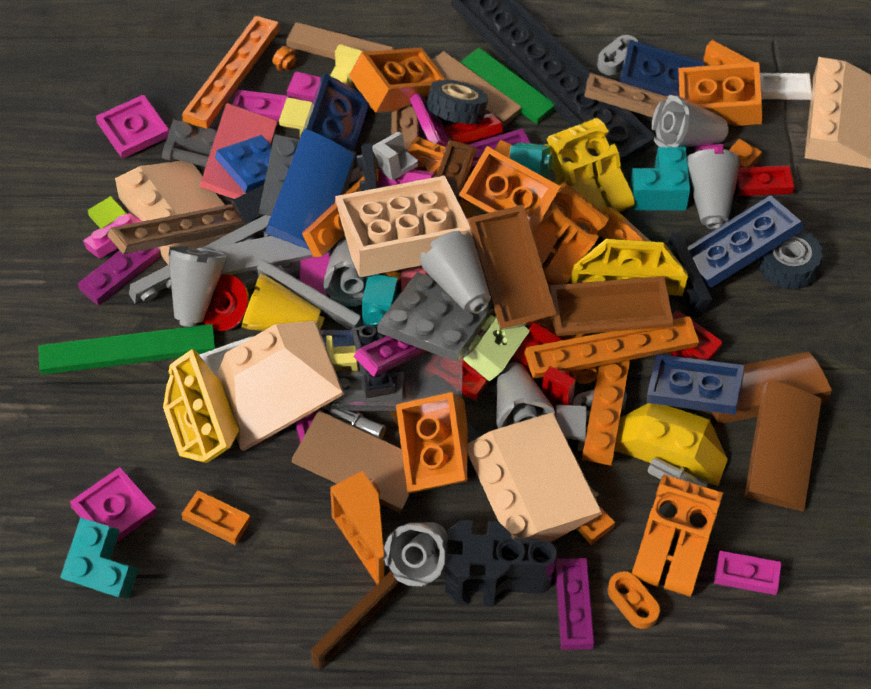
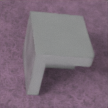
(392, 158)
(572, 423)

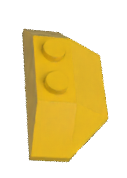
(631, 260)
(198, 410)
(674, 438)

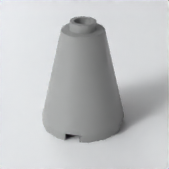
(686, 124)
(713, 184)
(458, 270)
(342, 278)
(193, 281)
(519, 396)
(416, 552)

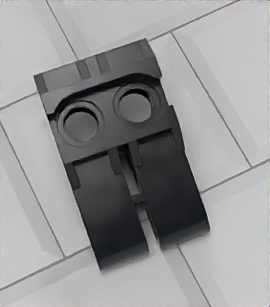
(495, 563)

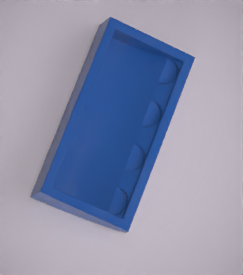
(309, 186)

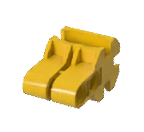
(592, 176)

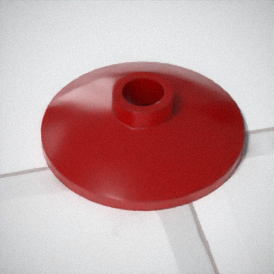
(227, 289)

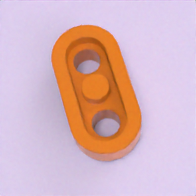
(635, 601)

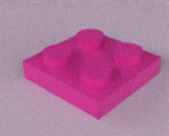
(132, 126)
(115, 503)

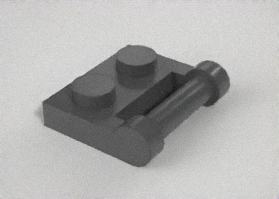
(189, 143)

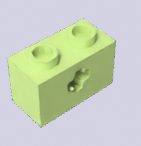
(494, 348)

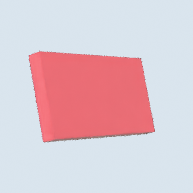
(234, 127)

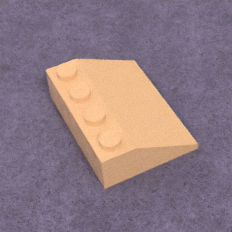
(840, 114)
(167, 191)
(397, 223)
(533, 479)

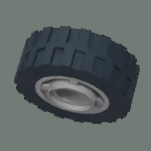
(793, 262)

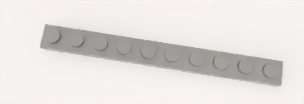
(149, 286)

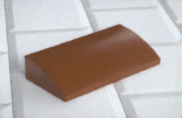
(512, 268)
(611, 306)
(794, 370)
(783, 446)

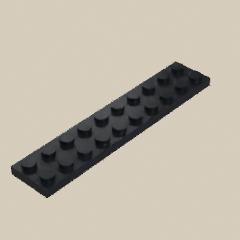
(551, 70)

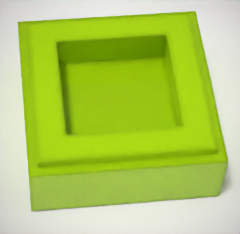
(105, 212)

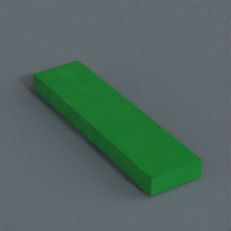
(532, 103)

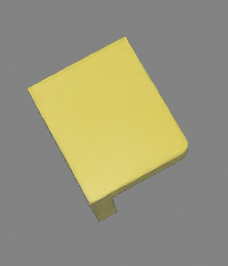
(345, 60)
(295, 113)
(342, 356)

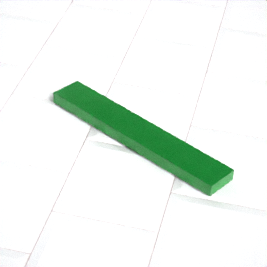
(124, 349)

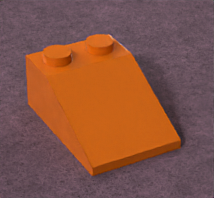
(393, 77)
(725, 90)
(503, 184)
(433, 441)
(357, 514)

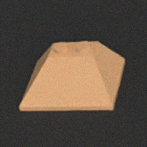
(277, 380)

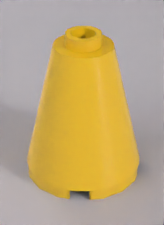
(276, 304)

